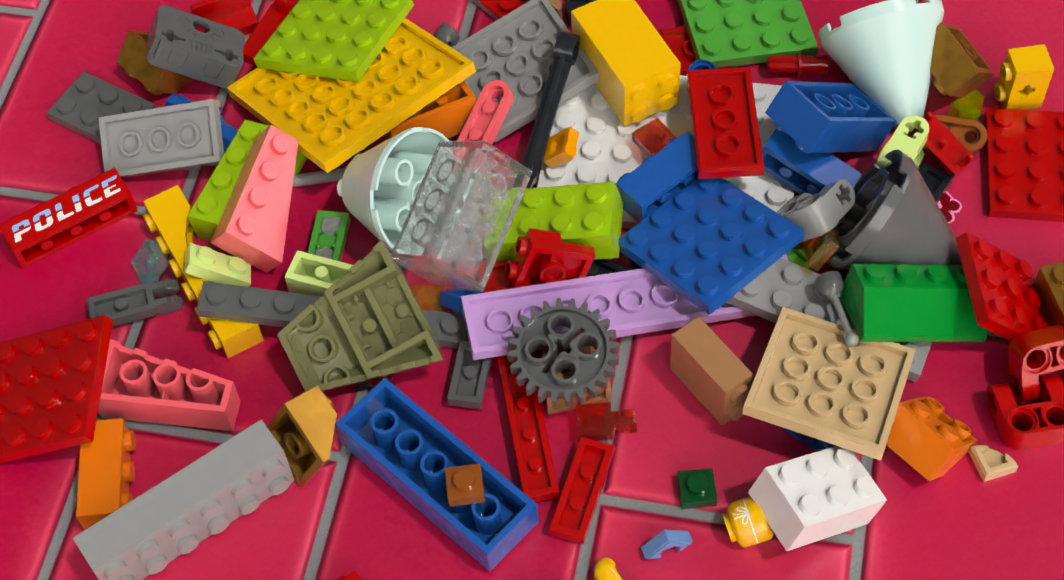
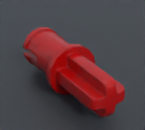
(798, 64)

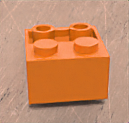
(928, 437)

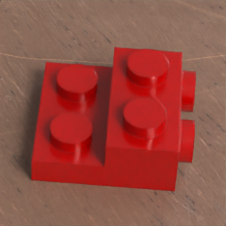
(546, 259)

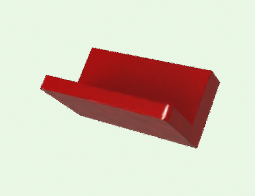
(230, 13)

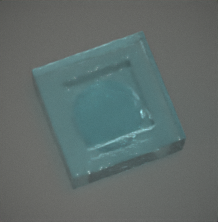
(149, 262)

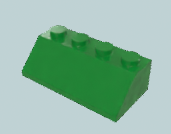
(911, 303)

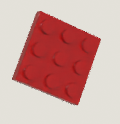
(999, 288)

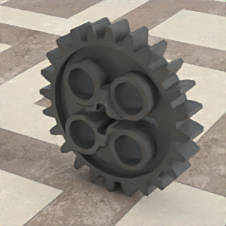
(588, 369)

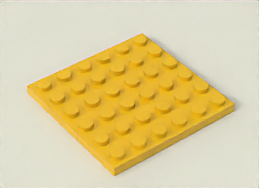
(342, 116)

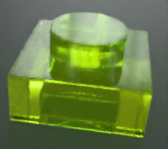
(967, 106)

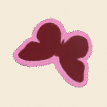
(949, 206)

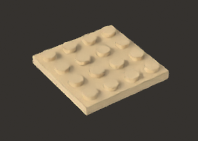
(829, 388)

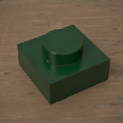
(697, 488)

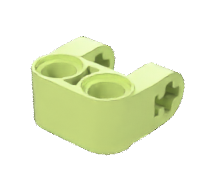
(906, 144)

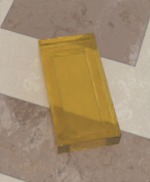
(820, 249)

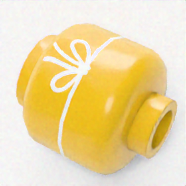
(747, 523)

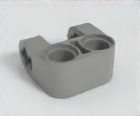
(820, 211)

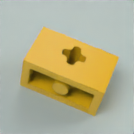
(1024, 78)

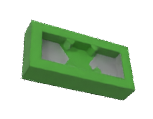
(329, 234)

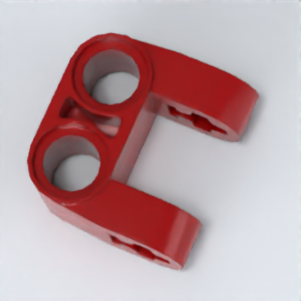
(1045, 358)
(1031, 417)

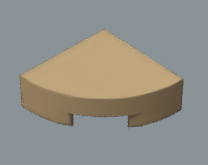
(991, 462)

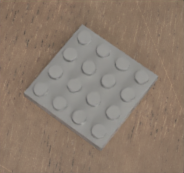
(521, 54)

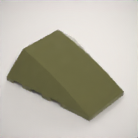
(361, 328)

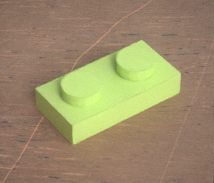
(216, 266)

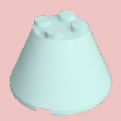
(385, 181)

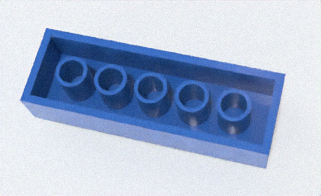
(411, 455)

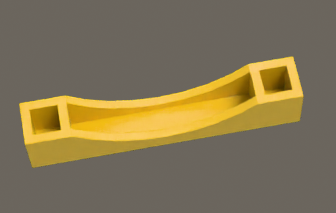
(169, 216)

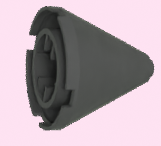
(894, 220)

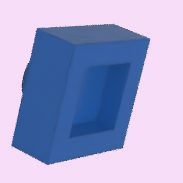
(452, 298)

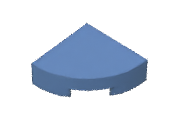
(666, 540)

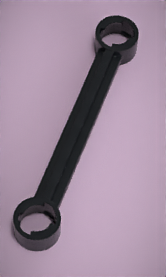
(564, 57)

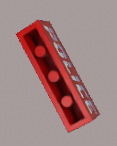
(68, 217)

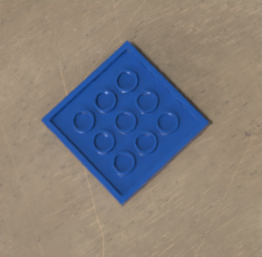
(710, 241)

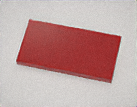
(725, 123)

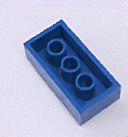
(829, 117)

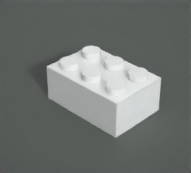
(816, 496)

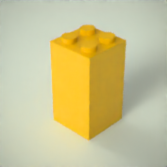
(632, 59)

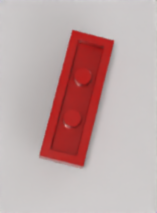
(582, 490)

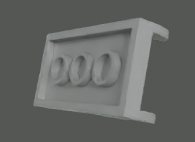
(163, 138)

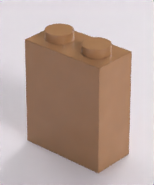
(710, 370)

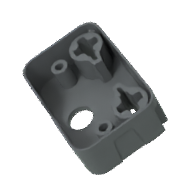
(205, 56)

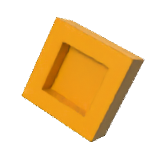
(561, 147)

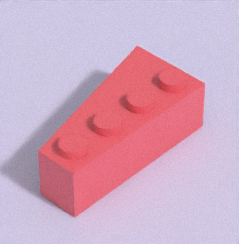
(260, 202)
(164, 392)

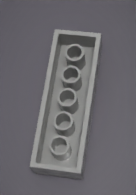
(187, 507)

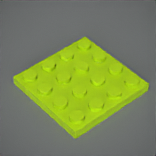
(332, 37)

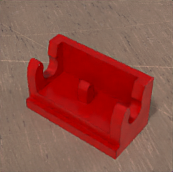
(944, 147)

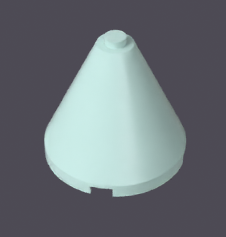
(888, 52)

